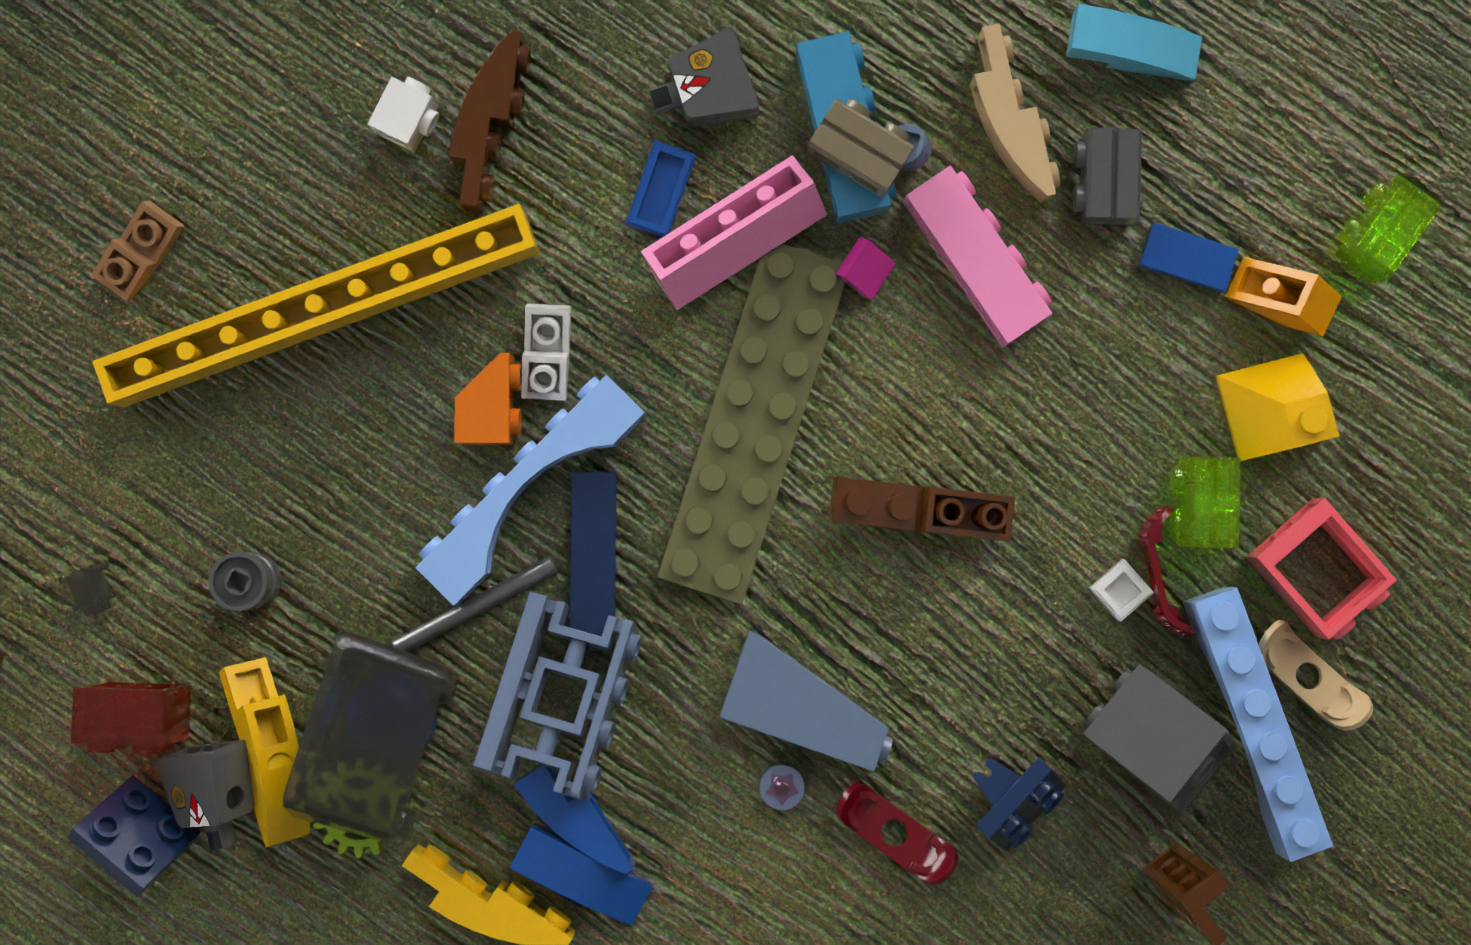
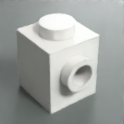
(405, 113)

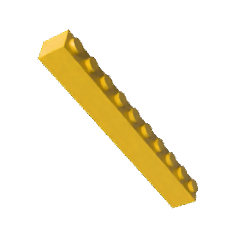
(316, 307)

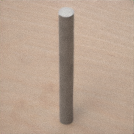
(475, 605)

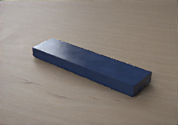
(593, 551)

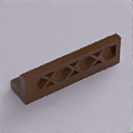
(1187, 887)

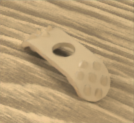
(1332, 697)

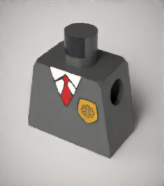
(709, 83)
(208, 788)

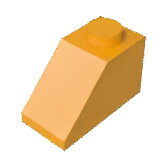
(1284, 295)

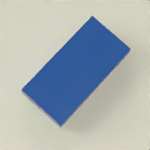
(661, 189)
(1188, 257)

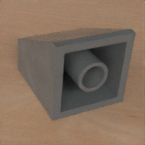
(1159, 737)

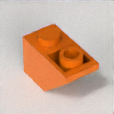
(486, 405)

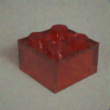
(130, 714)

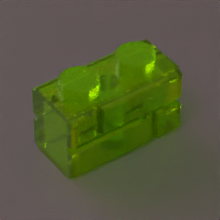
(1386, 229)
(1206, 502)

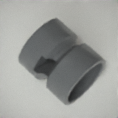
(244, 581)

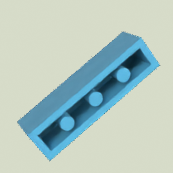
(828, 73)

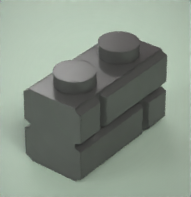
(1108, 176)

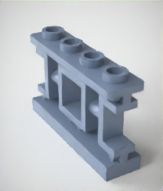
(522, 686)

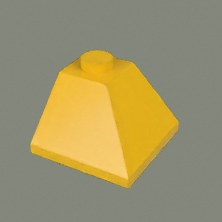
(1276, 407)

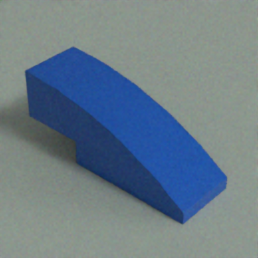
(575, 820)
(573, 874)

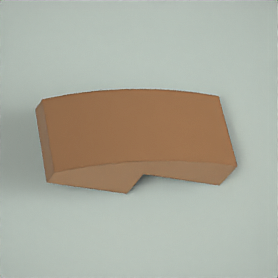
(138, 252)

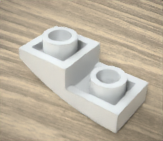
(546, 352)

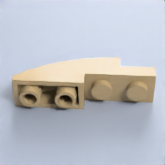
(1014, 133)

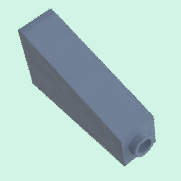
(796, 705)

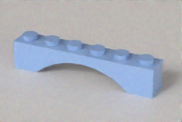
(466, 553)
(1275, 763)

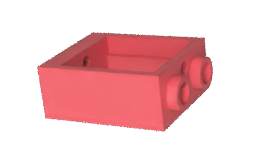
(1295, 530)

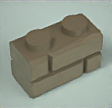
(860, 146)

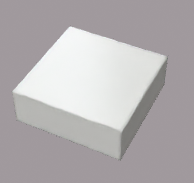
(1121, 590)

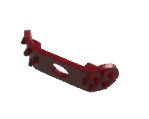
(1149, 537)
(921, 851)

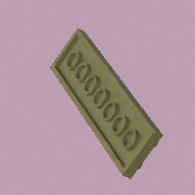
(753, 423)

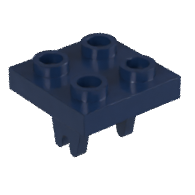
(1017, 800)
(133, 835)

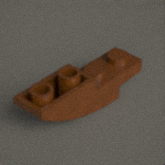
(489, 104)
(921, 509)

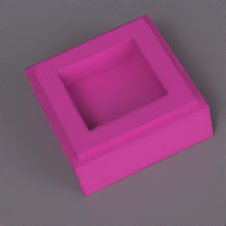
(865, 268)

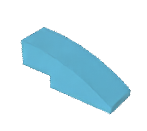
(1133, 43)

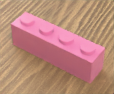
(735, 232)
(977, 255)

